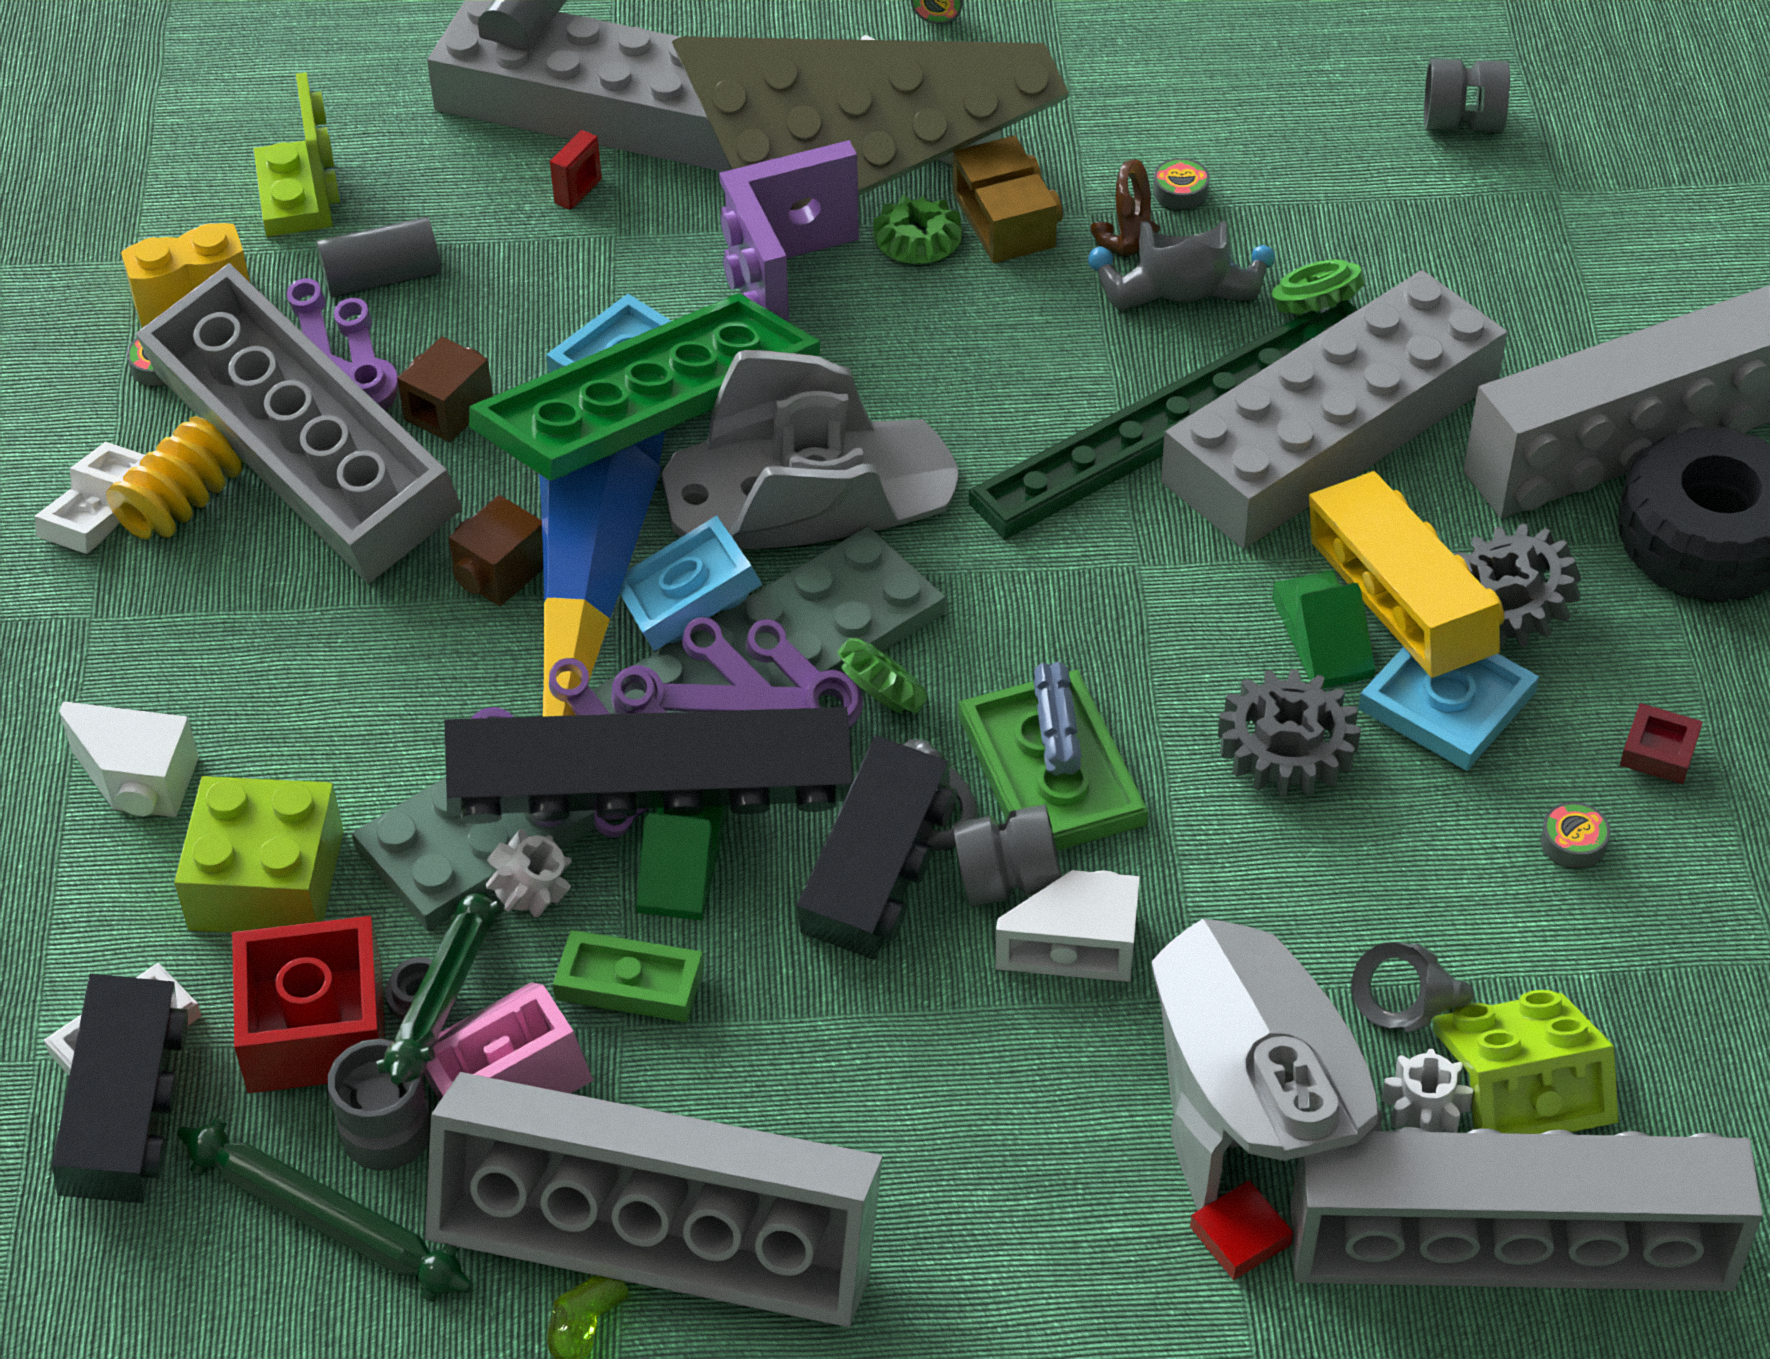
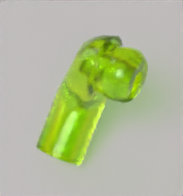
(576, 1314)

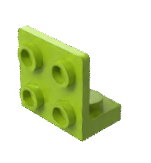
(292, 175)
(1533, 1064)

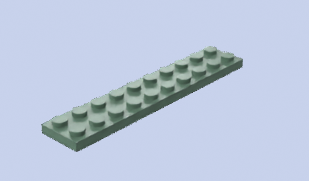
(842, 594)

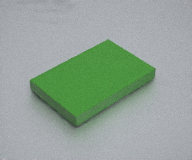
(1009, 746)

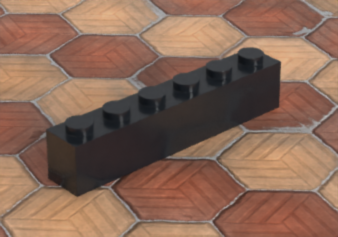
(646, 762)

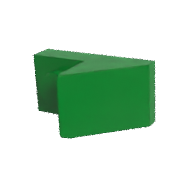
(1326, 627)
(679, 862)

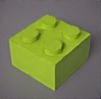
(258, 854)

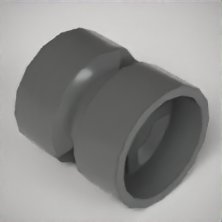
(1447, 91)
(1007, 855)
(377, 1120)

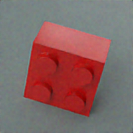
(304, 999)

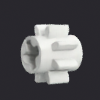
(528, 873)
(1427, 1093)

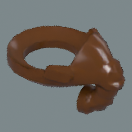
(1130, 211)

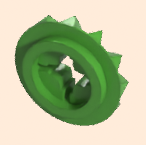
(906, 242)
(1317, 286)
(881, 676)

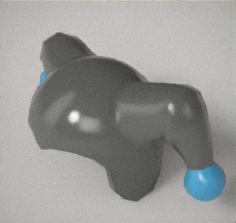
(1182, 269)

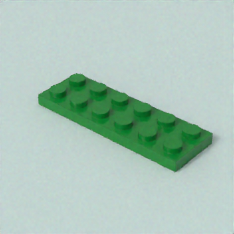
(631, 387)

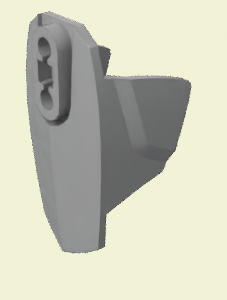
(802, 459)
(1254, 1054)

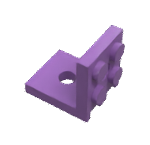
(766, 232)

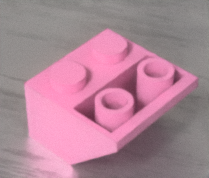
(513, 1041)

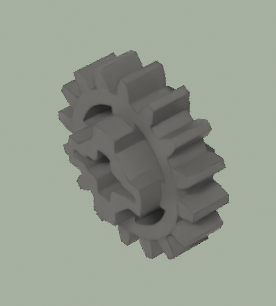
(1516, 571)
(1289, 732)

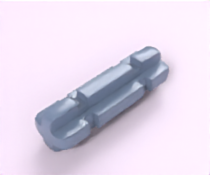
(1057, 718)

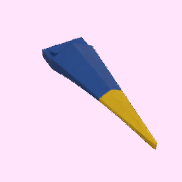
(587, 546)

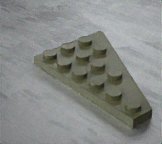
(887, 97)

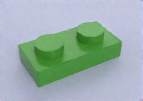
(628, 975)

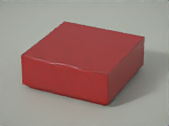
(575, 169)
(1241, 1229)

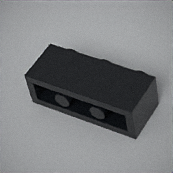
(876, 848)
(119, 1089)

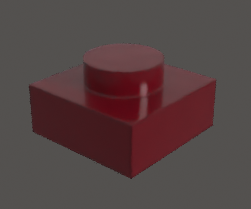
(1661, 743)

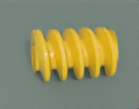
(173, 478)

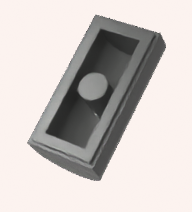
(517, 21)
(378, 256)

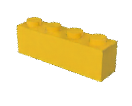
(1406, 574)

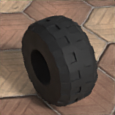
(1700, 513)

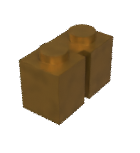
(1006, 198)

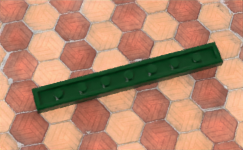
(1132, 435)

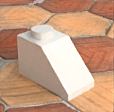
(133, 755)
(1073, 928)

